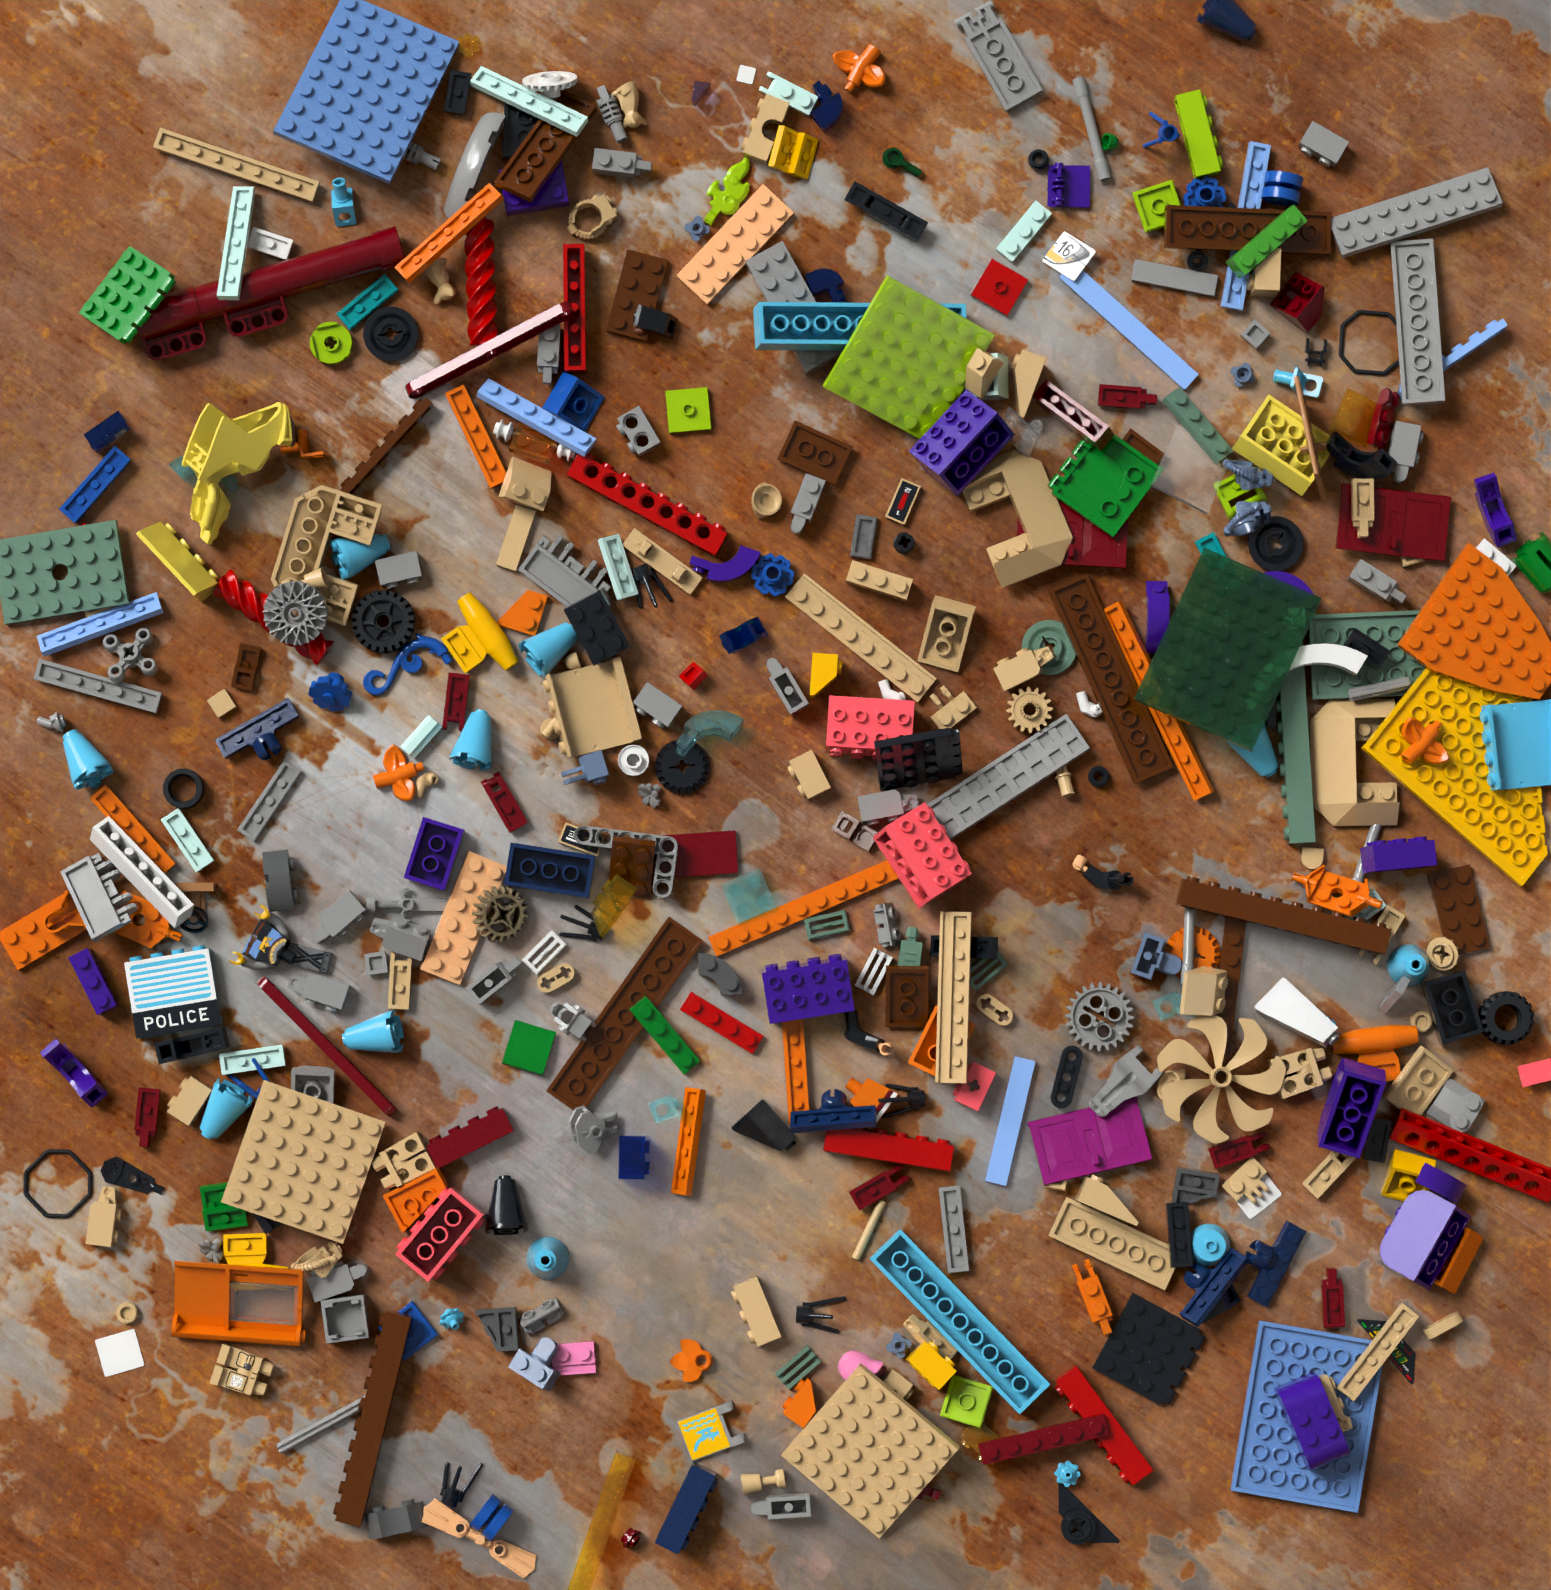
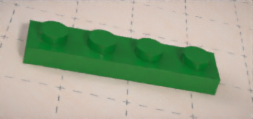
(664, 1035)

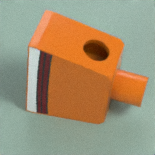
(869, 1093)

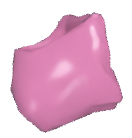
(853, 1358)

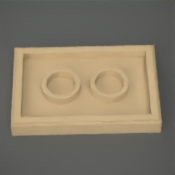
(1418, 1082)

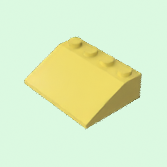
(1274, 443)
(179, 560)

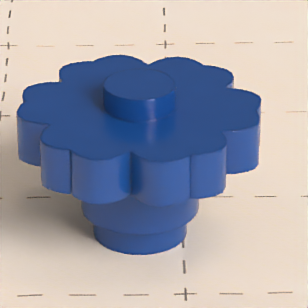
(1204, 193)
(772, 575)
(330, 692)

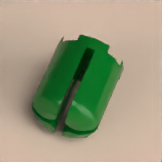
(1535, 562)

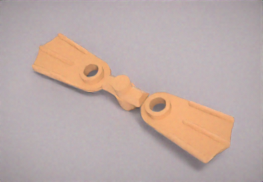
(445, 1519)

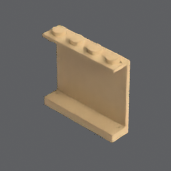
(592, 708)

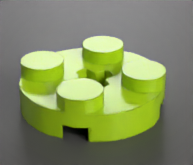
(338, 333)

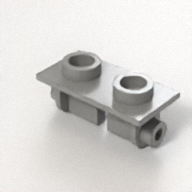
(886, 915)
(532, 1319)

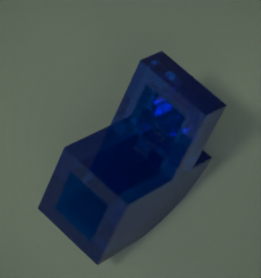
(830, 110)
(824, 281)
(743, 635)

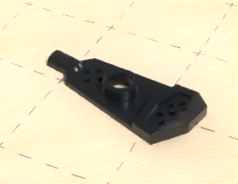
(122, 1174)

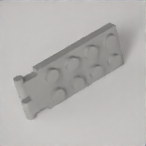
(998, 57)

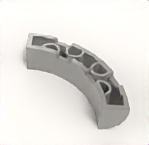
(473, 161)

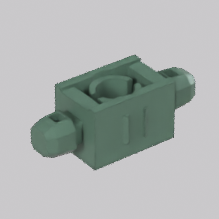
(909, 949)

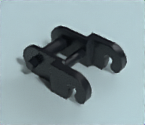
(1312, 360)

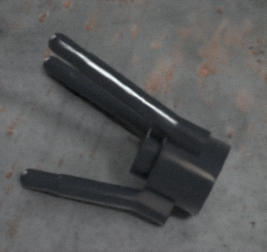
(643, 575)
(592, 929)
(914, 1099)
(805, 1314)
(451, 1494)

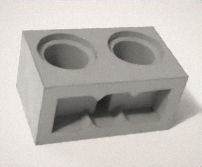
(643, 429)

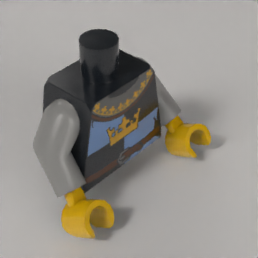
(267, 944)

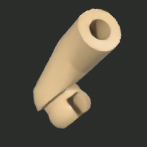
(425, 781)

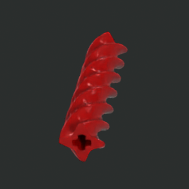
(480, 286)
(242, 597)

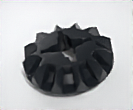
(1078, 1537)

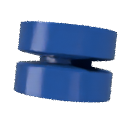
(1282, 188)
(491, 1517)

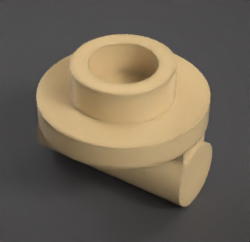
(547, 729)

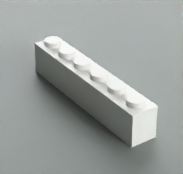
(141, 872)

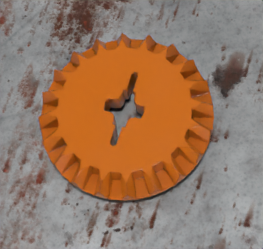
(1204, 943)

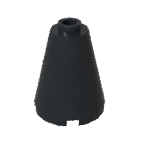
(505, 1208)

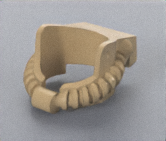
(603, 206)
(319, 1260)

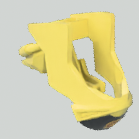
(227, 447)

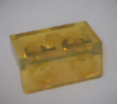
(973, 1435)

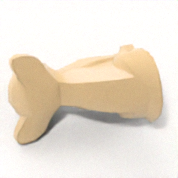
(629, 99)
(438, 275)

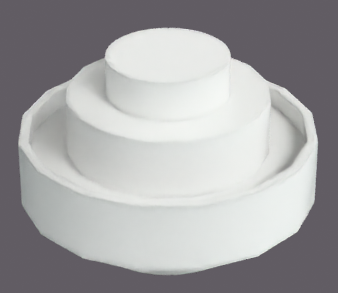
(633, 760)

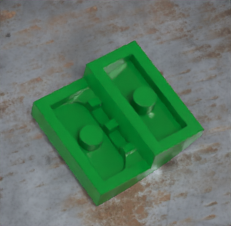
(528, 1047)
(218, 1214)

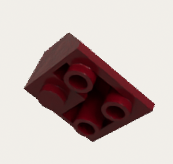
(1300, 302)

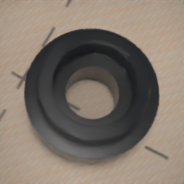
(1035, 154)
(1200, 266)
(1105, 776)

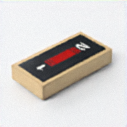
(902, 501)

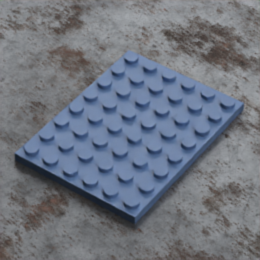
(366, 88)
(1266, 1450)

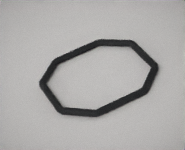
(1341, 342)
(36, 1205)

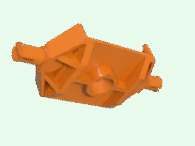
(1322, 884)
(153, 930)

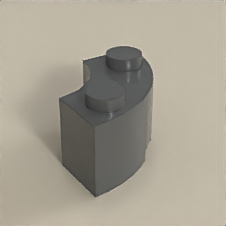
(278, 877)
(719, 972)
(395, 1520)

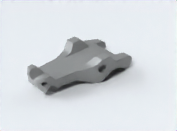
(1125, 1081)

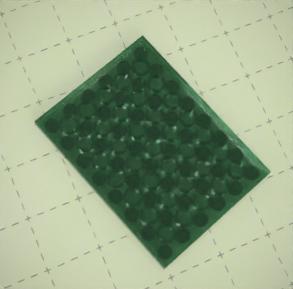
(1227, 649)

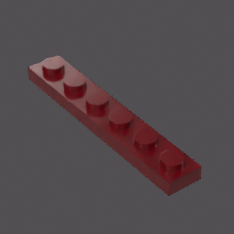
(1043, 1439)

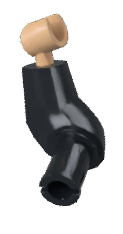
(1104, 880)
(860, 1037)

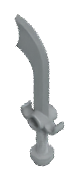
(407, 904)

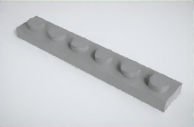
(97, 686)

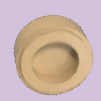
(1421, 1020)
(127, 1312)

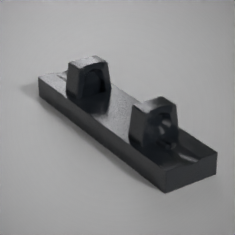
(886, 211)

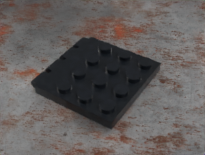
(918, 758)
(1149, 1350)

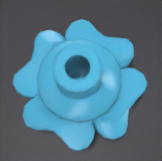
(451, 1318)
(1067, 1473)

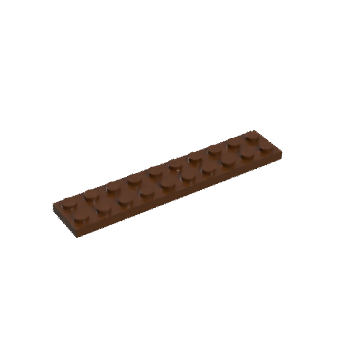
(1110, 678)
(616, 1025)

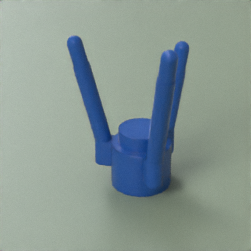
(1165, 132)
(246, 1088)

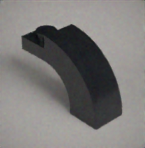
(1359, 463)
(980, 947)
(192, 1045)

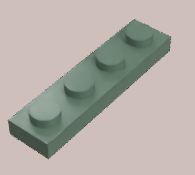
(1197, 425)

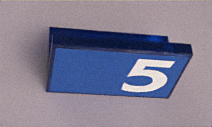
(107, 431)

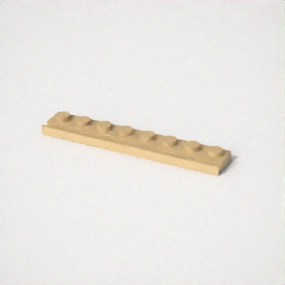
(860, 638)
(953, 997)

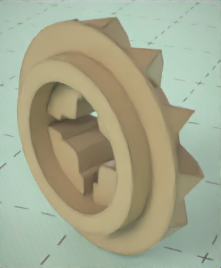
(1436, 959)

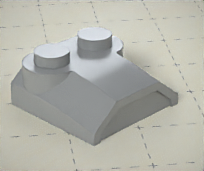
(314, 1081)
(1456, 1106)

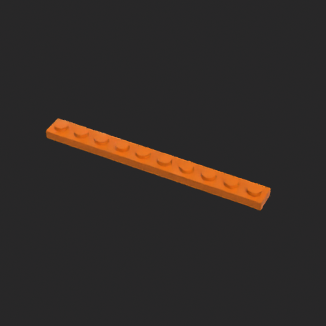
(1170, 728)
(802, 908)

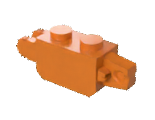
(1094, 1298)

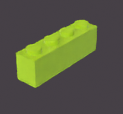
(1197, 134)

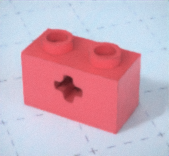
(974, 1098)

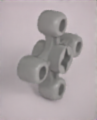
(125, 653)

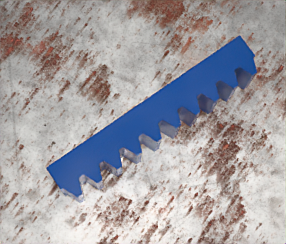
(95, 485)

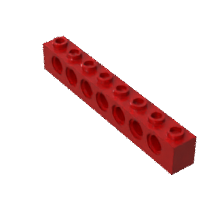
(709, 545)
(1472, 1154)

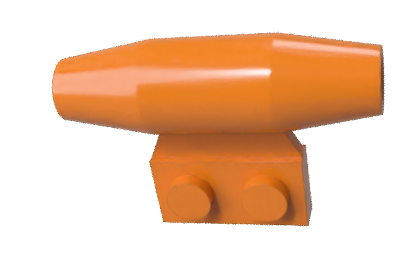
(1376, 1046)

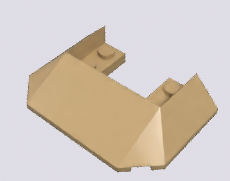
(1044, 525)
(308, 536)
(1334, 764)

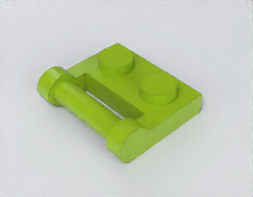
(1230, 490)

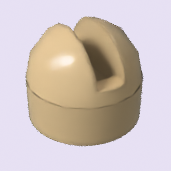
(572, 661)

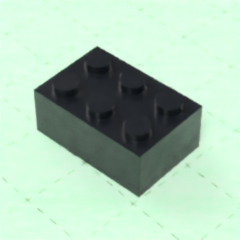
(599, 626)
(1452, 1007)

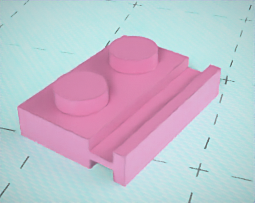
(575, 1358)

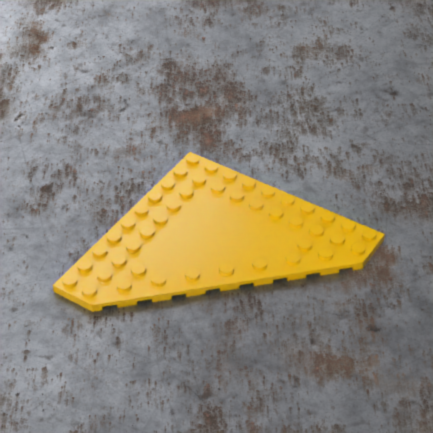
(1498, 823)

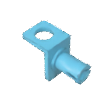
(342, 202)
(1288, 379)

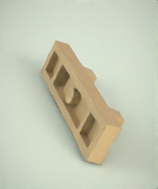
(662, 561)

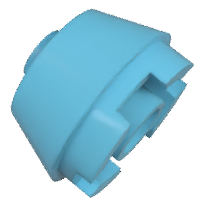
(1209, 1244)

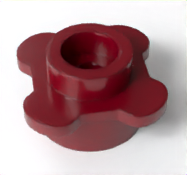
(630, 1538)

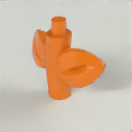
(860, 67)
(1423, 742)
(398, 774)

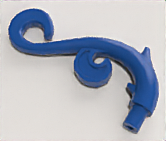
(435, 646)

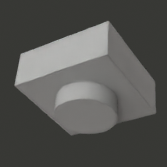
(1255, 334)
(376, 963)

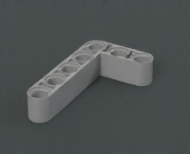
(662, 856)

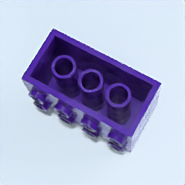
(961, 442)
(807, 988)

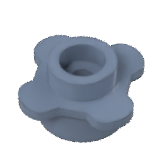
(697, 234)
(1239, 380)
(892, 1346)

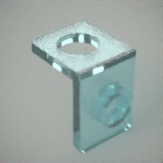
(1175, 1000)
(672, 1104)

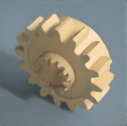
(1029, 698)

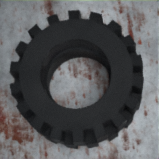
(1524, 1017)

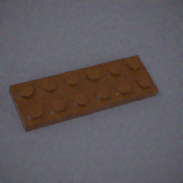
(541, 152)

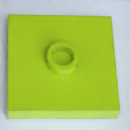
(1152, 202)
(688, 410)
(966, 1401)

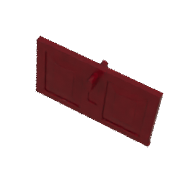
(1402, 525)
(1090, 544)

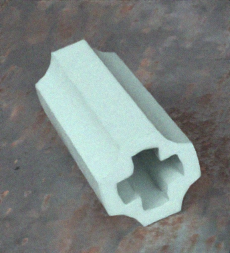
(421, 737)

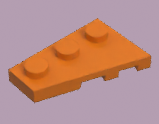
(414, 1197)

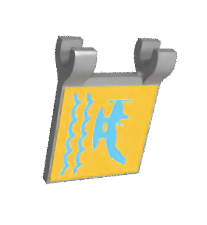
(708, 1432)

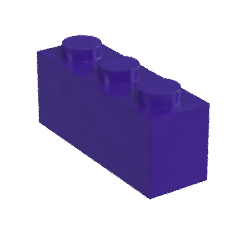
(93, 981)

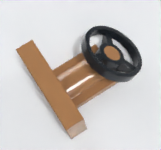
(197, 895)

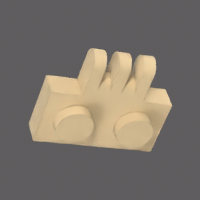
(1246, 1181)

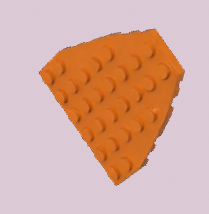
(1481, 631)

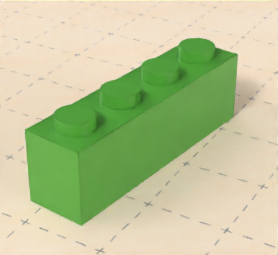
(1266, 241)

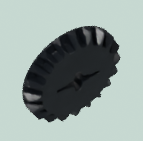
(398, 321)
(1290, 543)
(673, 779)

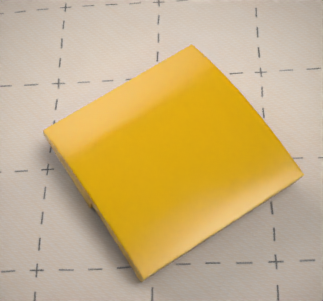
(793, 152)

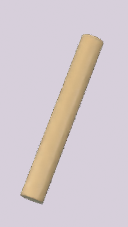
(869, 1229)

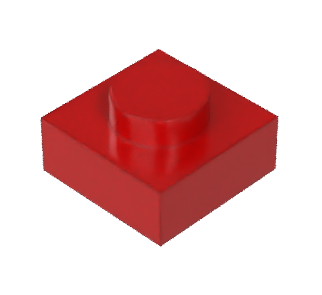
(693, 675)

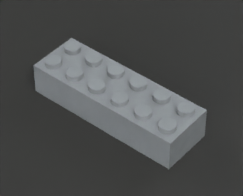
(782, 282)

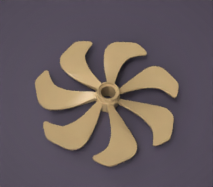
(1216, 1032)

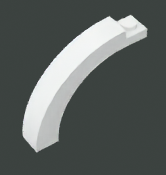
(1331, 655)

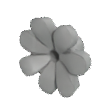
(650, 794)
(211, 1249)

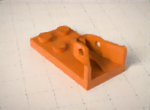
(42, 931)

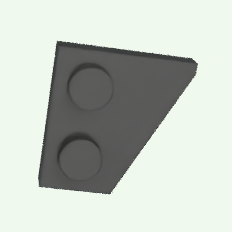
(1194, 1185)
(501, 1326)

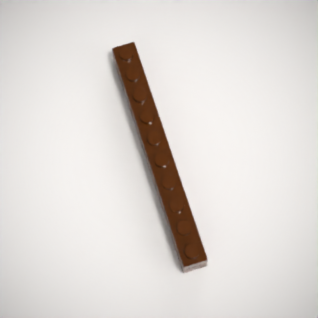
(1283, 916)
(373, 1419)

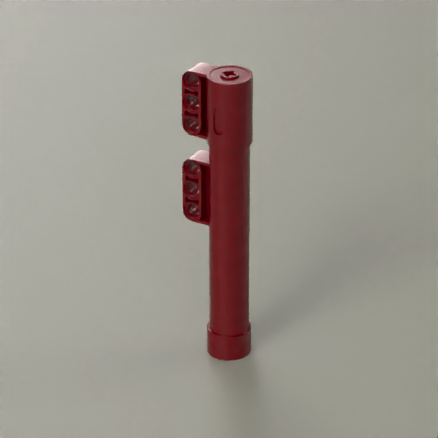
(264, 290)

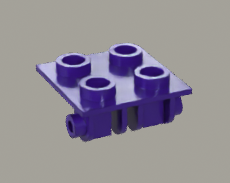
(1068, 186)

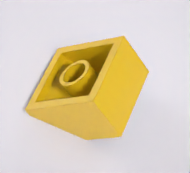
(823, 672)
(1402, 1174)
(931, 1365)

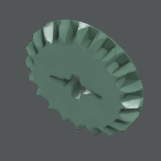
(1053, 633)

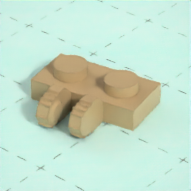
(953, 711)

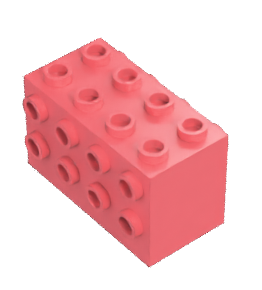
(860, 721)
(922, 855)
(440, 1233)

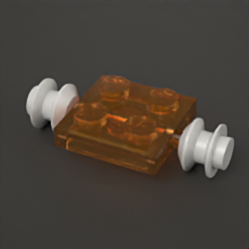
(531, 443)

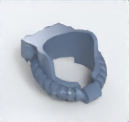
(1247, 475)
(1247, 518)

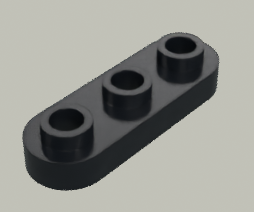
(1066, 1066)

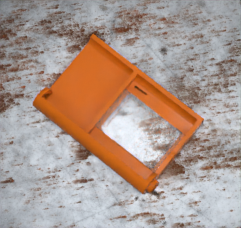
(238, 1303)

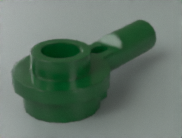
(894, 158)

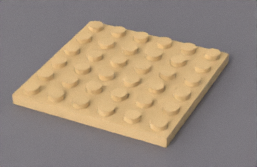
(303, 1161)
(870, 1450)

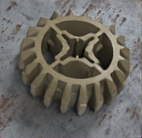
(510, 927)

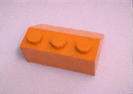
(925, 1051)
(1459, 1260)

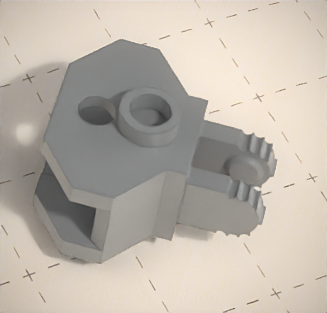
(571, 1019)
(589, 1128)

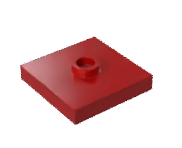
(999, 287)

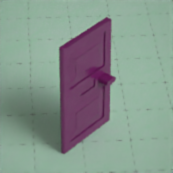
(1088, 1144)

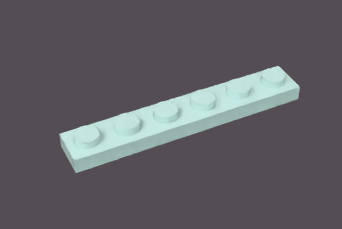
(529, 101)
(236, 243)

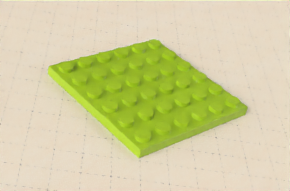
(907, 358)

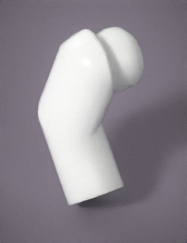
(1087, 707)

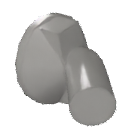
(56, 721)

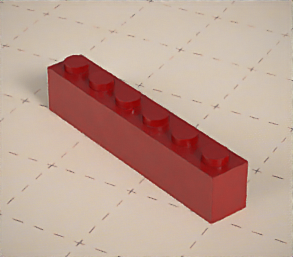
(575, 292)
(891, 1148)
(1118, 1444)

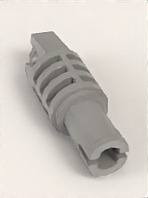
(611, 114)
(417, 154)

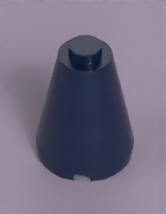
(1227, 18)

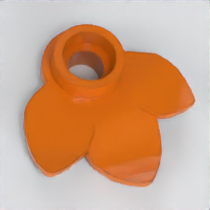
(688, 1360)

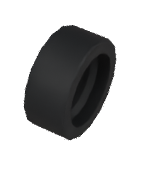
(183, 804)

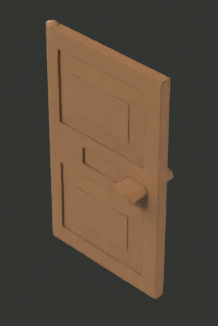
(1311, 448)

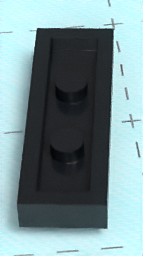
(1179, 1235)

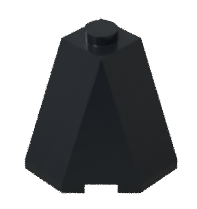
(765, 1127)

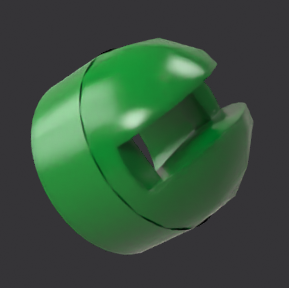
(1109, 142)

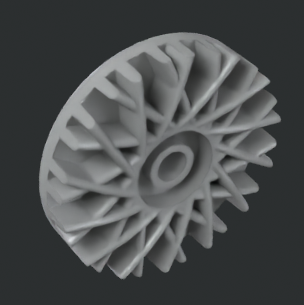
(311, 609)

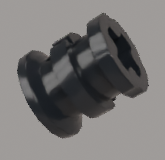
(899, 548)

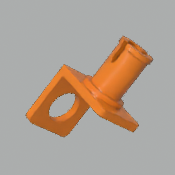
(302, 447)

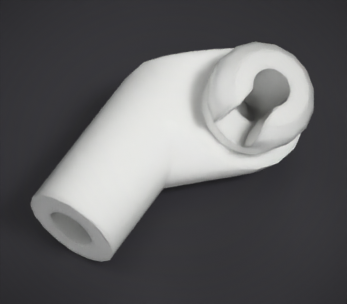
(887, 693)

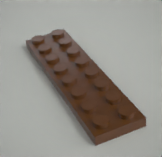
(1234, 227)

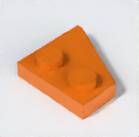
(525, 613)

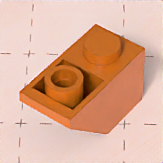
(802, 1405)

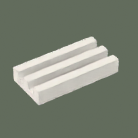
(550, 958)
(865, 987)

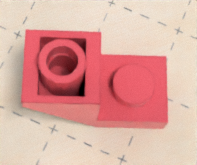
(1535, 1072)

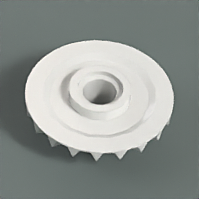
(550, 82)

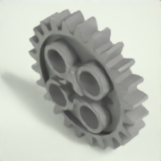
(1109, 999)

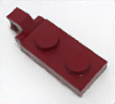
(1124, 397)
(147, 1114)
(1332, 1300)

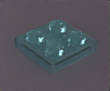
(748, 896)

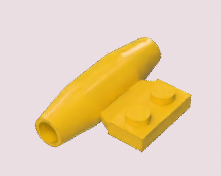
(481, 636)
(246, 1249)

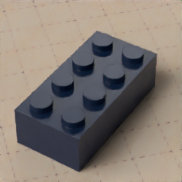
(550, 870)
(684, 1510)

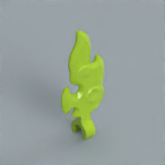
(735, 192)

